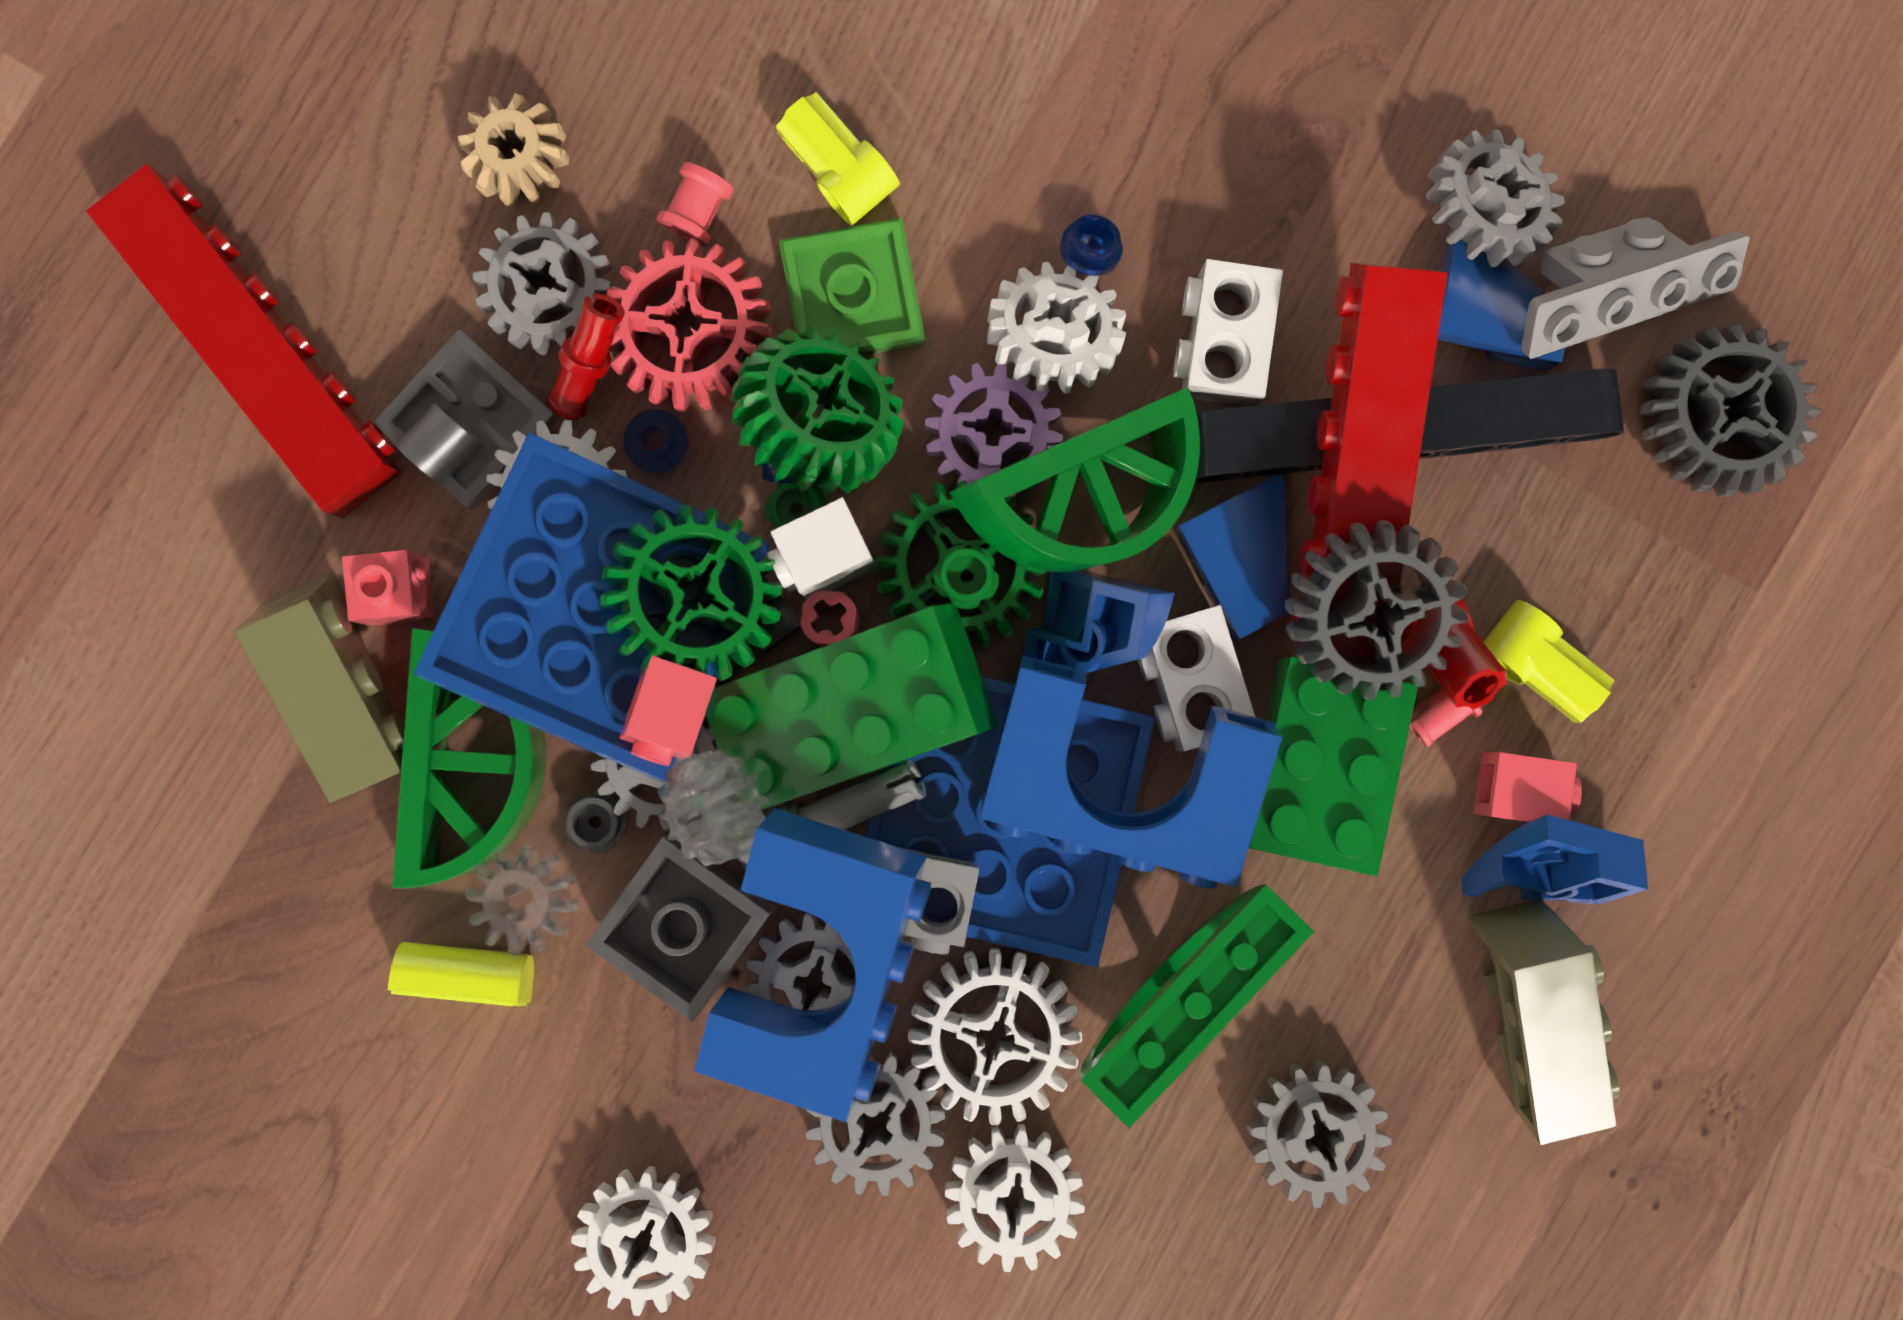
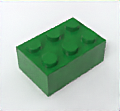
(1332, 770)

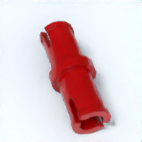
(585, 356)

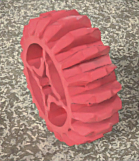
(660, 321)

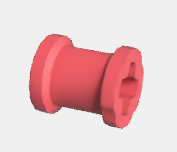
(695, 203)
(811, 618)

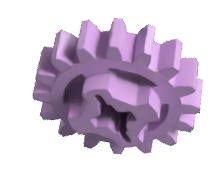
(963, 426)

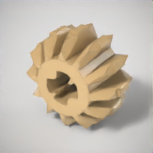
(497, 134)

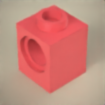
(388, 587)
(667, 711)
(1526, 787)

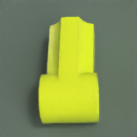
(847, 172)
(1536, 655)

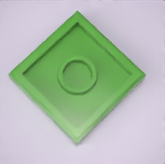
(855, 284)

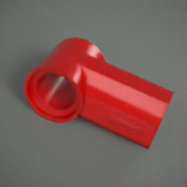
(1472, 669)

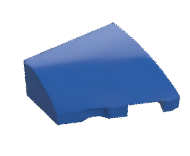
(1489, 308)
(1244, 555)
(1097, 621)
(1561, 862)

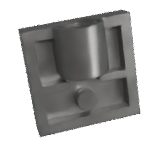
(459, 417)

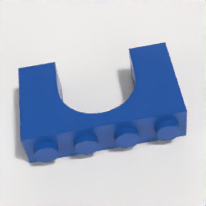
(1197, 832)
(868, 898)

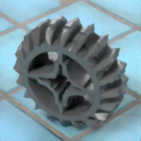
(1770, 433)
(1392, 660)

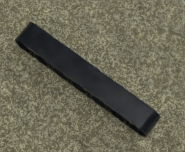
(1457, 422)

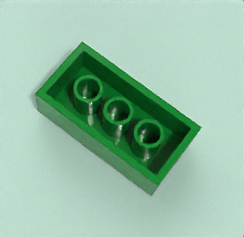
(854, 705)

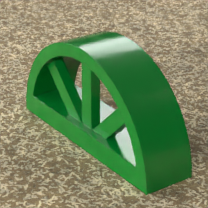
(1171, 477)
(427, 798)
(1190, 1000)

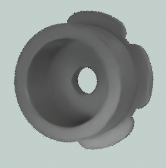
(580, 830)

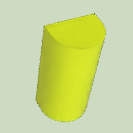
(462, 974)

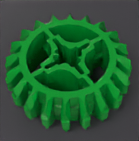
(781, 392)
(664, 578)
(915, 597)

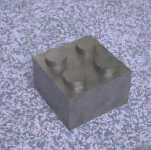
(680, 928)

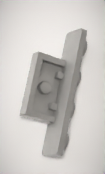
(1624, 280)

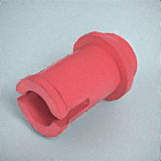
(1437, 716)

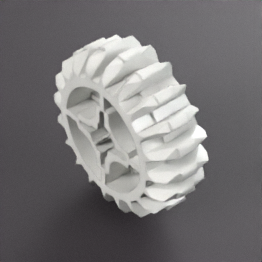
(1023, 1047)

